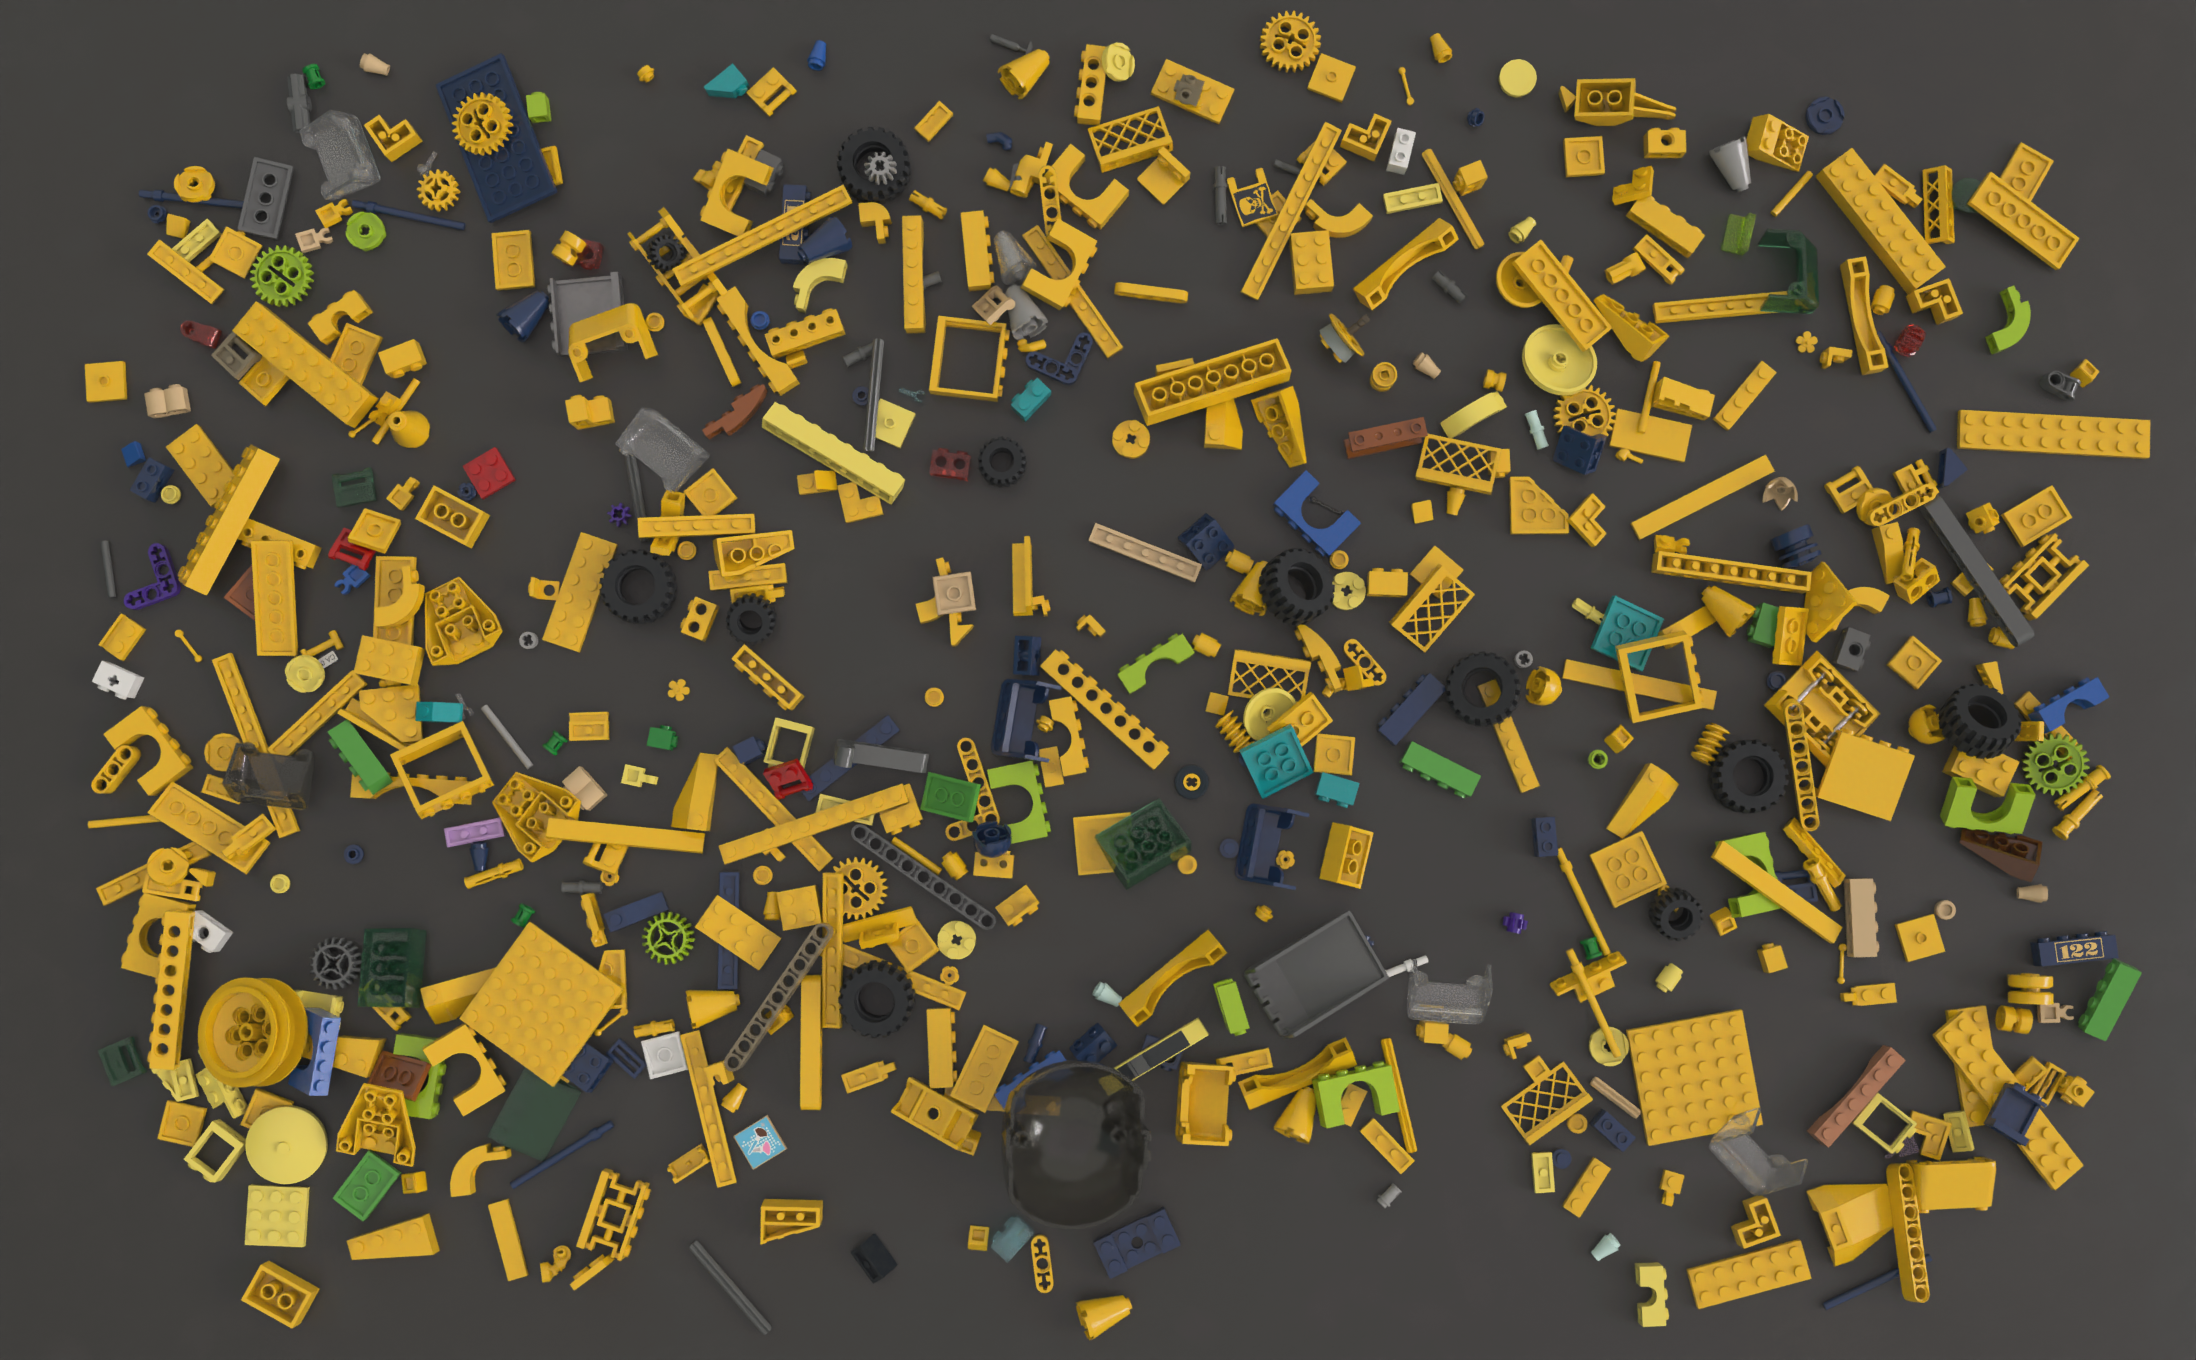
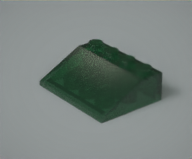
(1143, 843)
(392, 968)
(534, 1115)

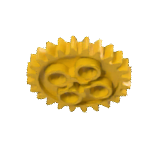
(1297, 26)
(468, 133)
(1579, 402)
(868, 874)

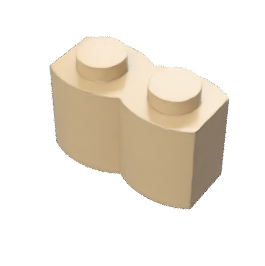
(167, 402)
(584, 788)

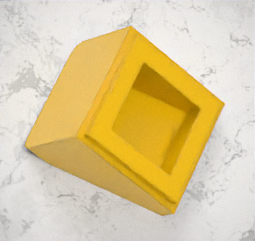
(1567, 98)
(177, 226)
(796, 359)
(2084, 372)
(1422, 511)
(1217, 703)
(1618, 739)
(204, 876)
(1723, 921)
(971, 1142)
(414, 1182)
(978, 1238)

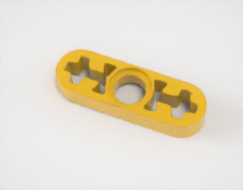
(1350, 655)
(1045, 1248)

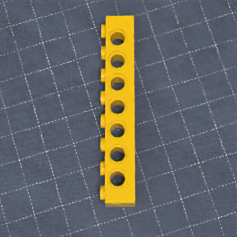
(1731, 572)
(1060, 658)
(185, 922)

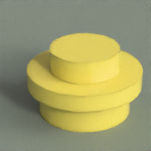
(171, 494)
(280, 883)

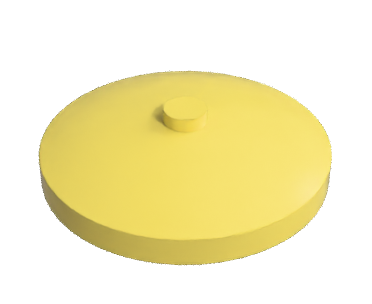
(1557, 361)
(286, 1144)

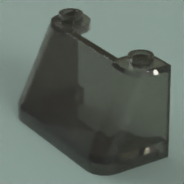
(270, 777)

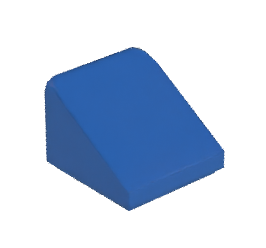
(133, 454)

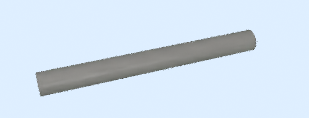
(507, 737)

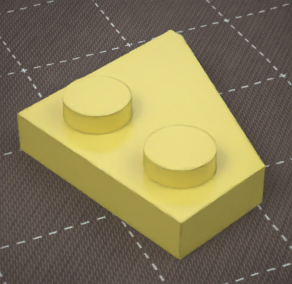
(179, 1081)

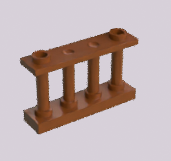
(1385, 438)

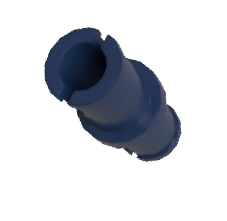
(1035, 1043)

